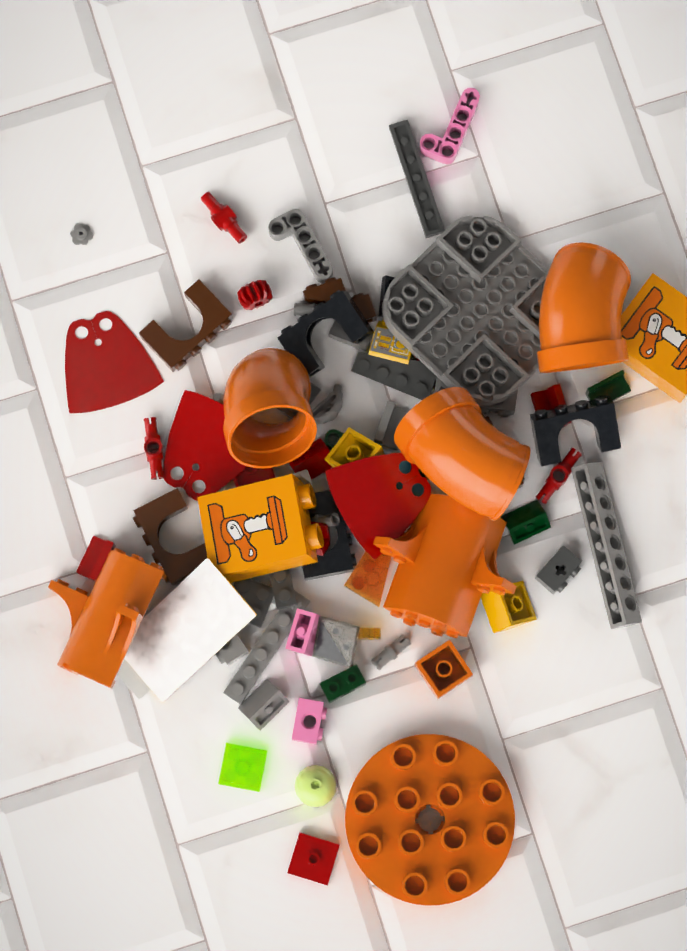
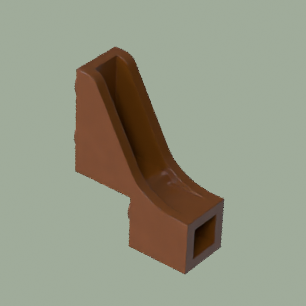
(323, 292)

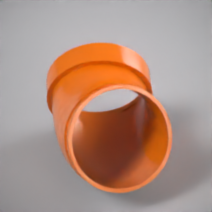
(583, 309)
(264, 382)
(463, 451)

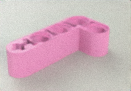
(455, 125)

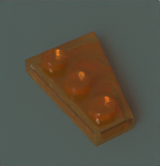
(369, 578)

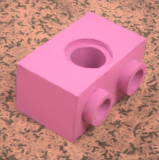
(303, 632)
(304, 709)

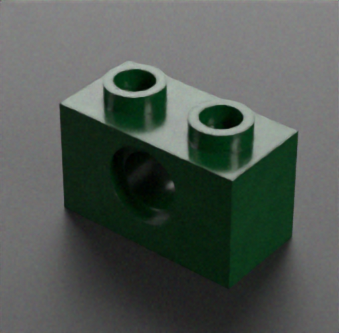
(342, 683)

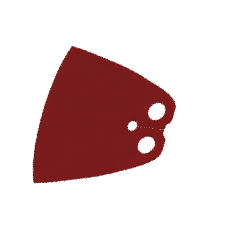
(109, 372)
(199, 439)
(371, 502)

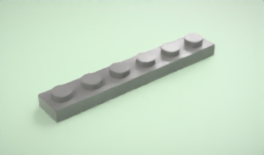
(264, 651)

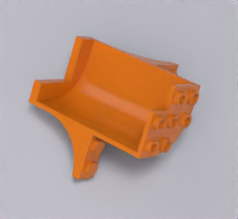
(444, 567)
(107, 617)

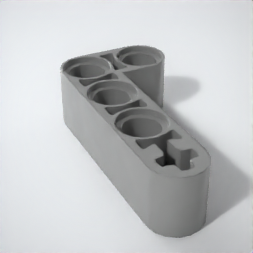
(305, 247)

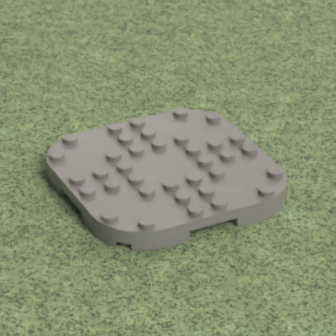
(471, 309)

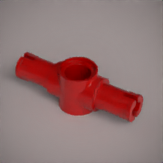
(224, 217)
(152, 437)
(551, 483)

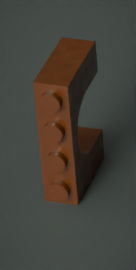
(176, 352)
(151, 518)

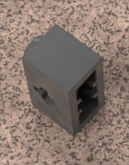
(548, 577)

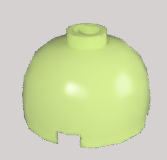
(315, 786)

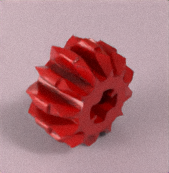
(254, 294)

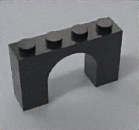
(341, 308)
(548, 424)
(339, 558)

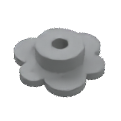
(81, 239)

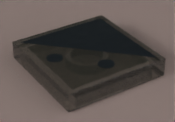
(336, 641)

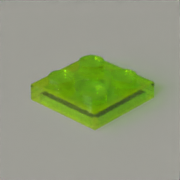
(243, 767)

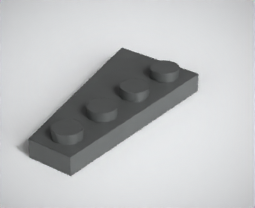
(409, 378)

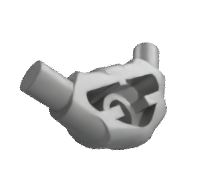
(329, 408)

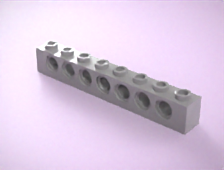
(606, 545)

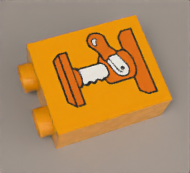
(658, 336)
(260, 527)

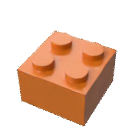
(443, 669)

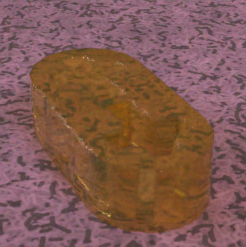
(369, 634)

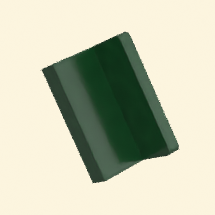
(613, 386)
(526, 521)

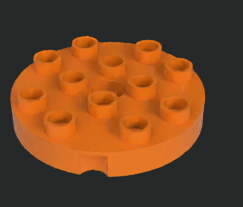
(466, 845)

